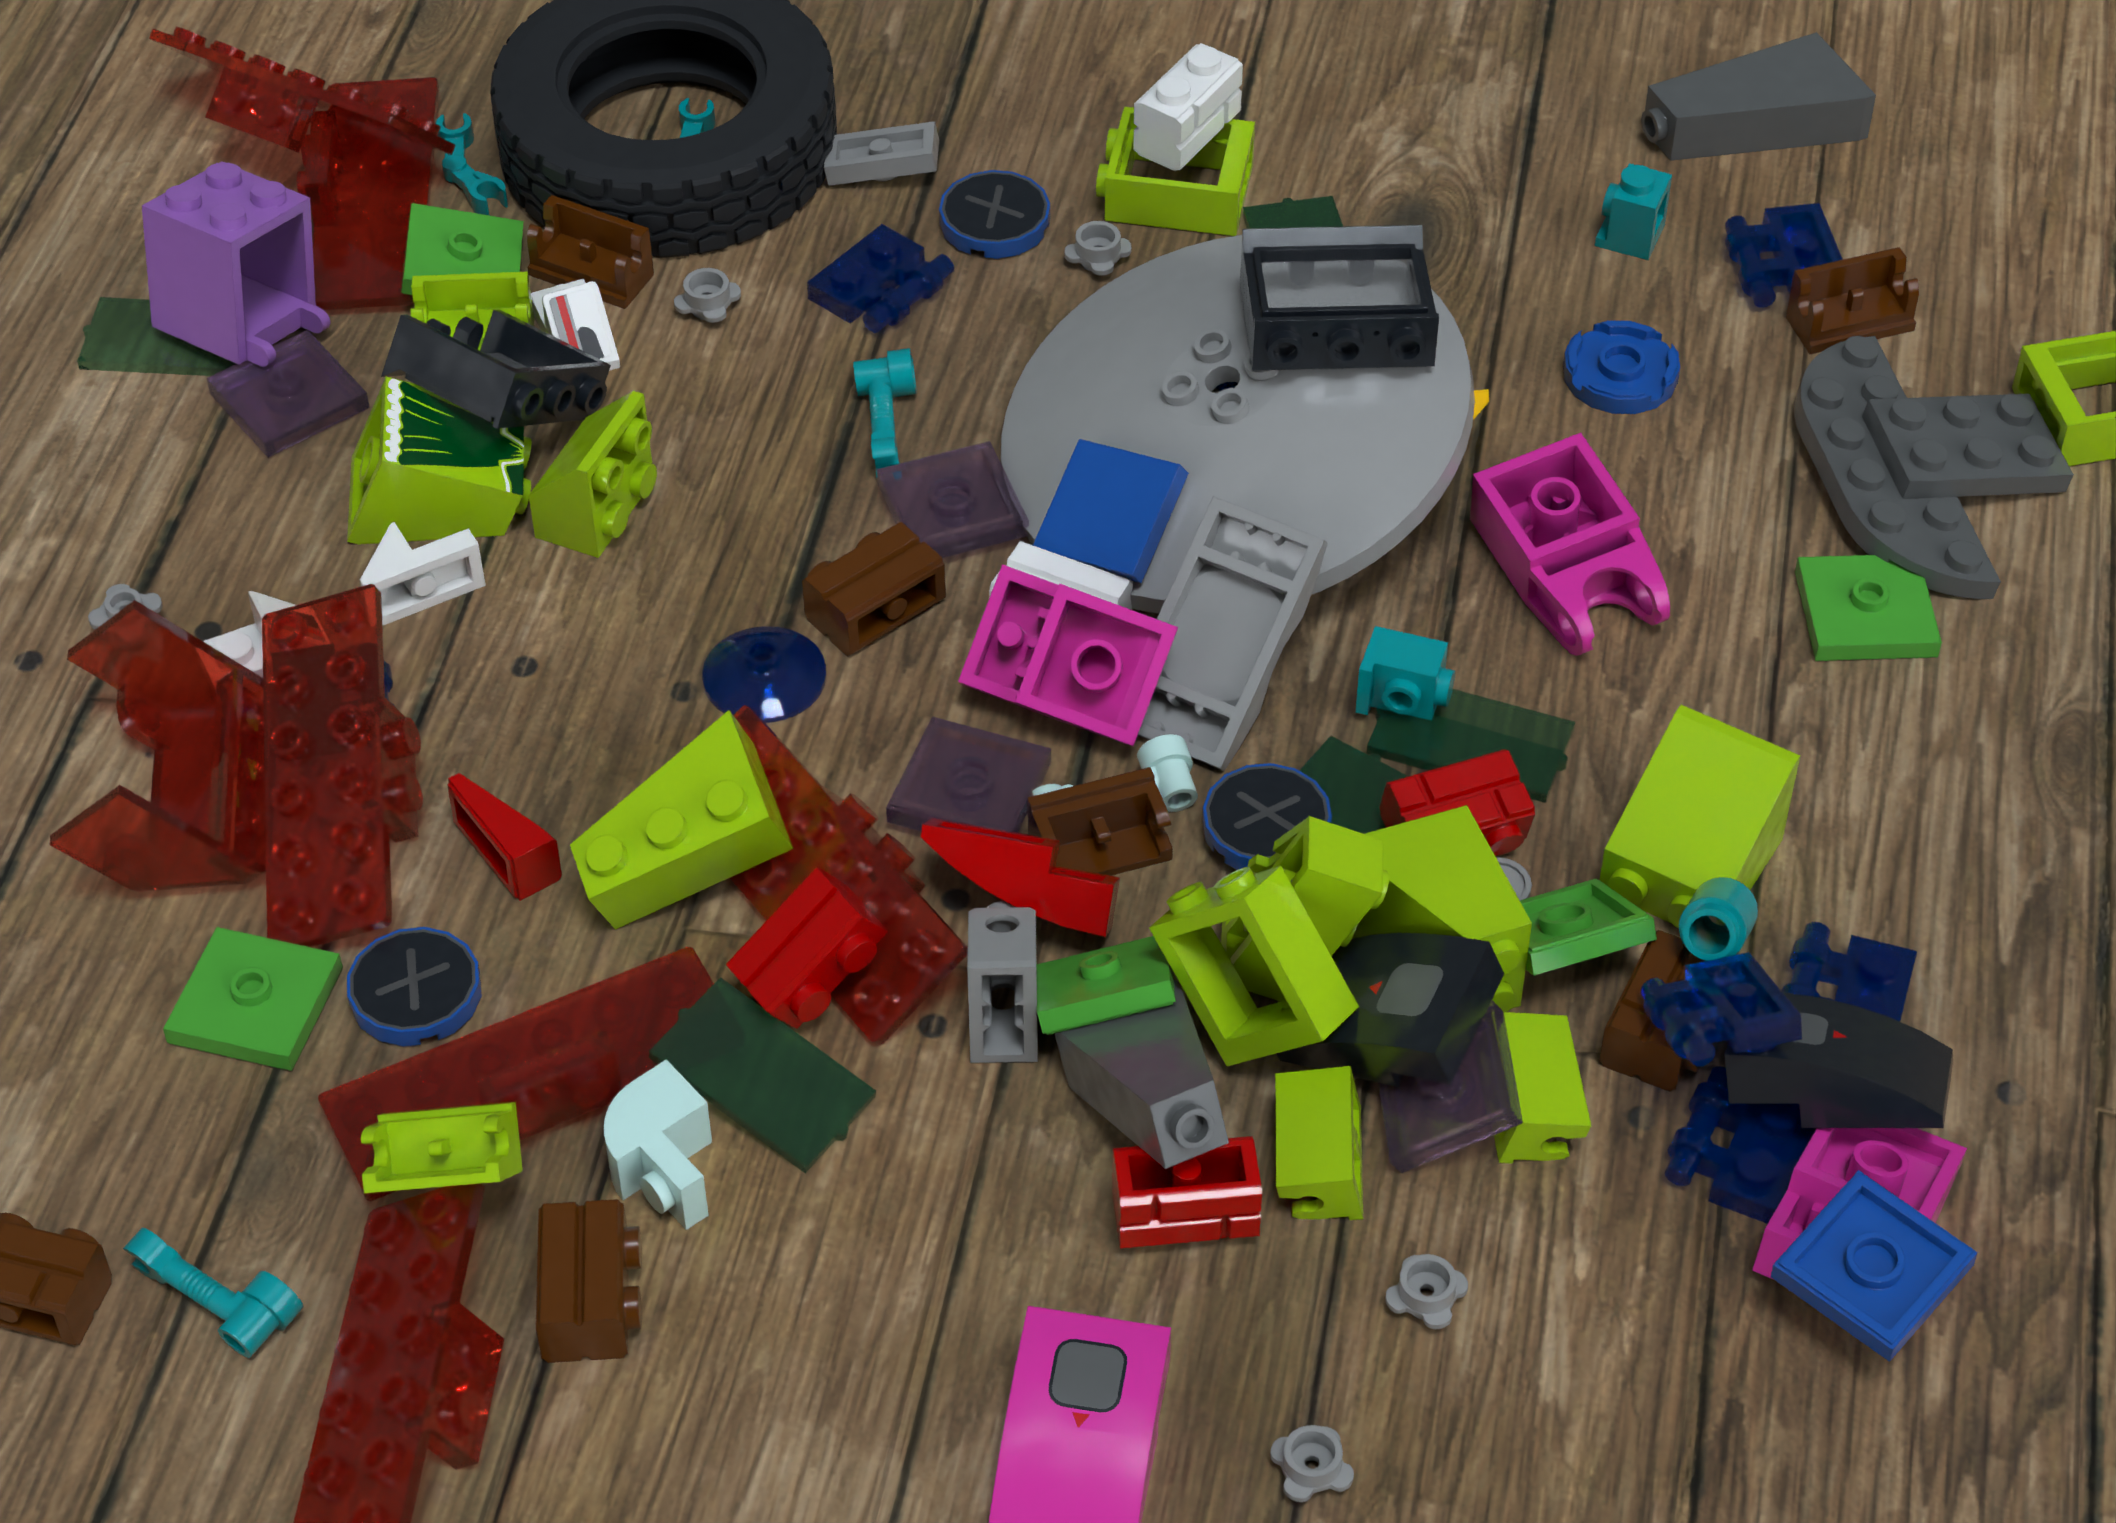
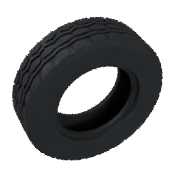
(690, 189)

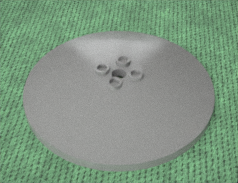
(1317, 449)

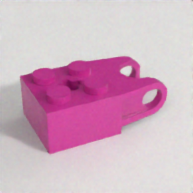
(1567, 539)

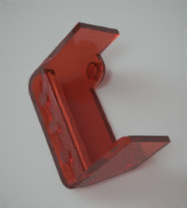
(208, 761)

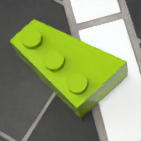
(683, 828)
(1336, 879)

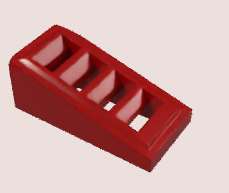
(509, 842)

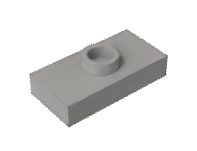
(882, 154)

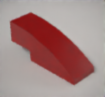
(1025, 874)

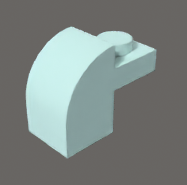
(650, 1137)

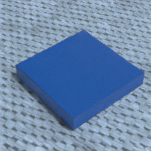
(1111, 509)
(1873, 1265)

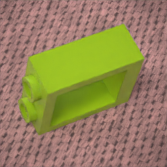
(1178, 202)
(2050, 373)
(1290, 946)

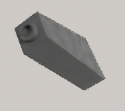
(1760, 102)
(1148, 1080)

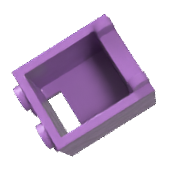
(231, 263)

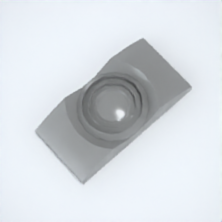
(1234, 613)

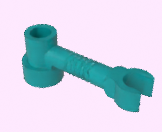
(882, 381)
(247, 1314)

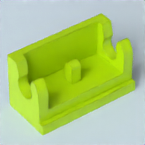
(472, 296)
(1547, 1089)
(1319, 1143)
(443, 1147)

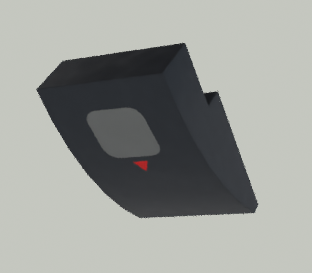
(1415, 1010)
(1848, 1070)

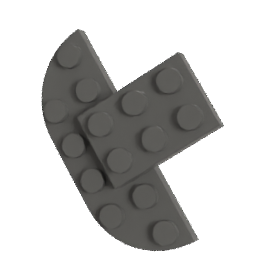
(1905, 462)

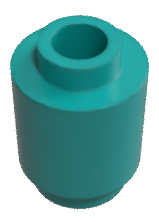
(1718, 919)

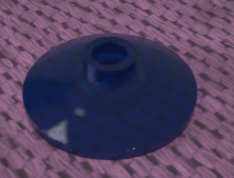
(766, 670)

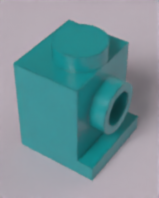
(1635, 211)
(1404, 674)

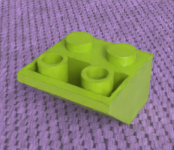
(596, 479)

